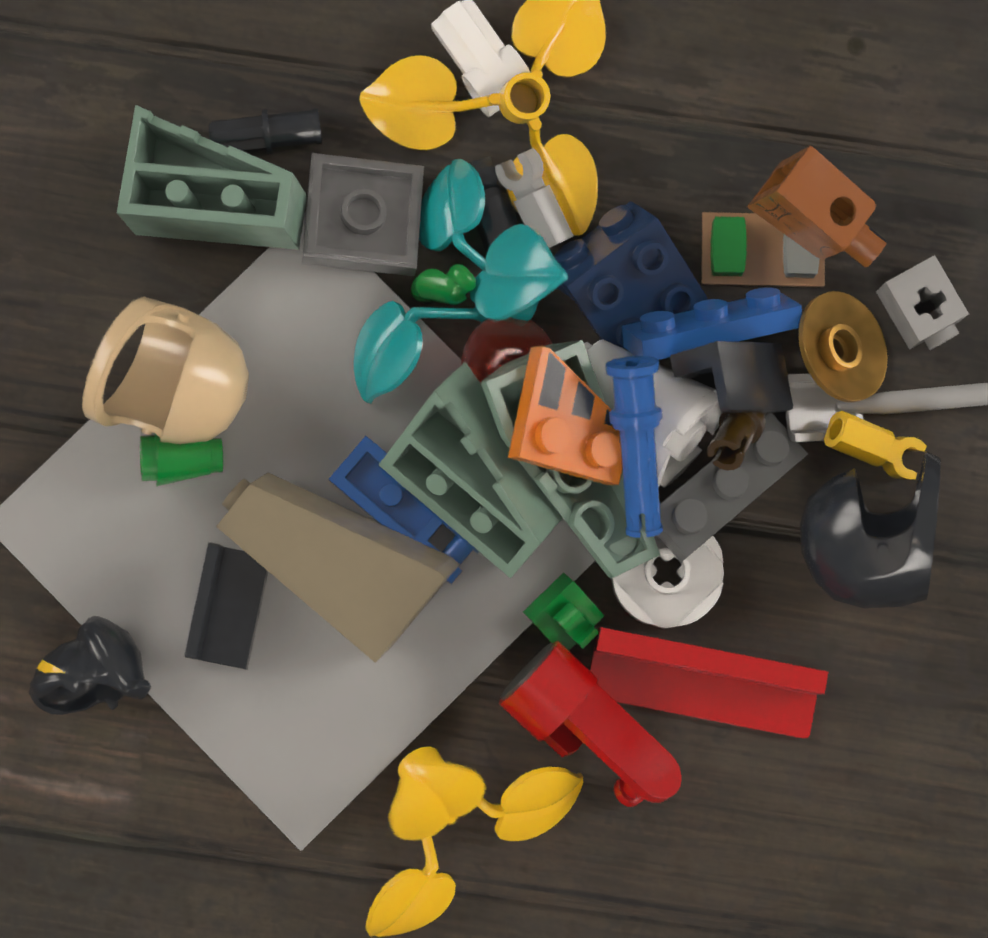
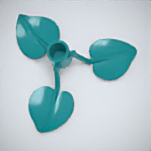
(512, 282)

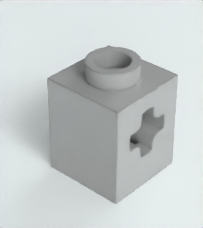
(923, 283)

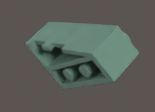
(205, 191)
(464, 475)

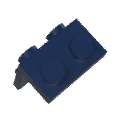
(626, 271)

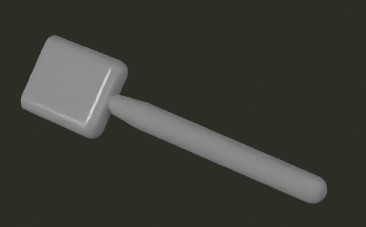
(814, 407)

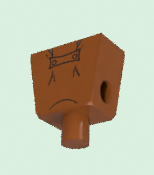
(819, 208)

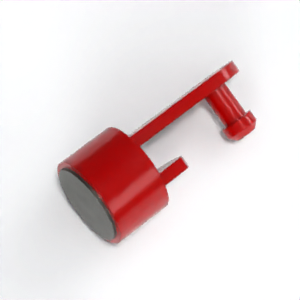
(566, 707)

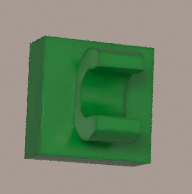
(565, 614)

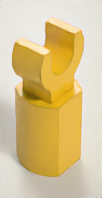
(871, 444)

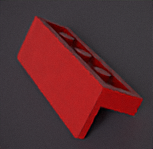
(707, 683)

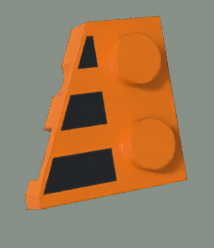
(564, 423)

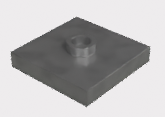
(363, 214)

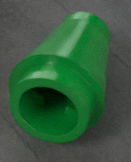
(178, 462)

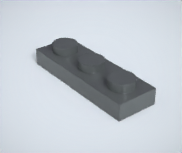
(719, 495)

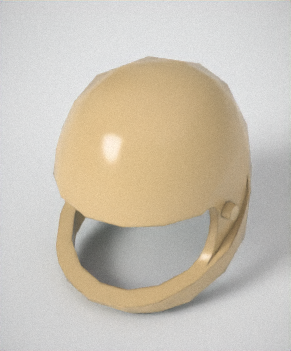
(182, 380)

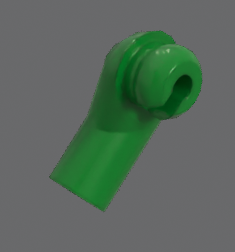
(443, 288)

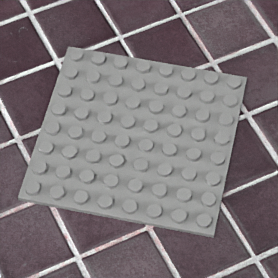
(311, 709)

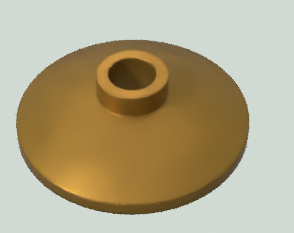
(842, 346)

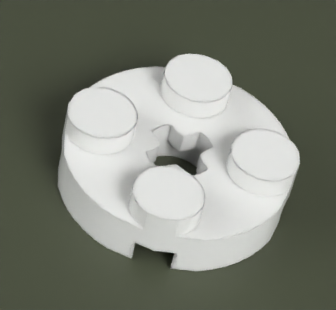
(668, 604)

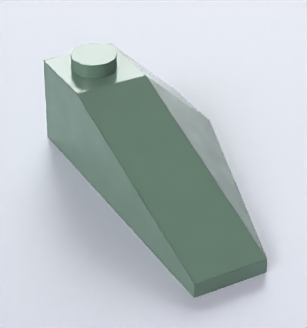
(588, 507)

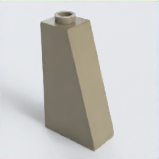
(335, 560)

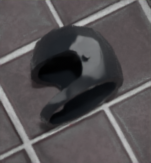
(871, 555)

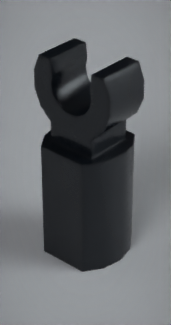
(498, 210)

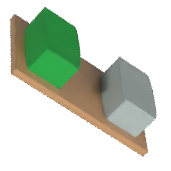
(752, 252)

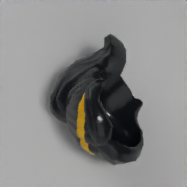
(90, 670)

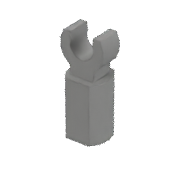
(533, 198)

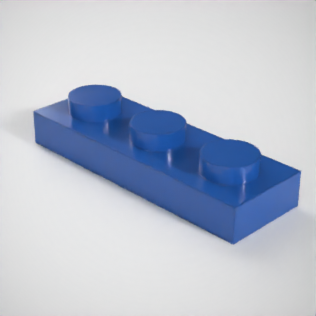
(712, 320)

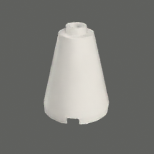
(686, 408)

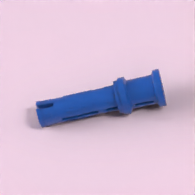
(636, 418)

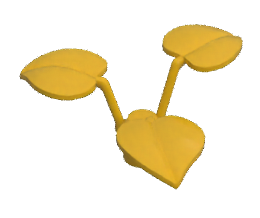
(416, 97)
(437, 794)

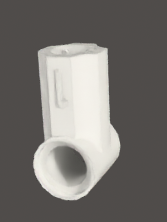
(477, 51)

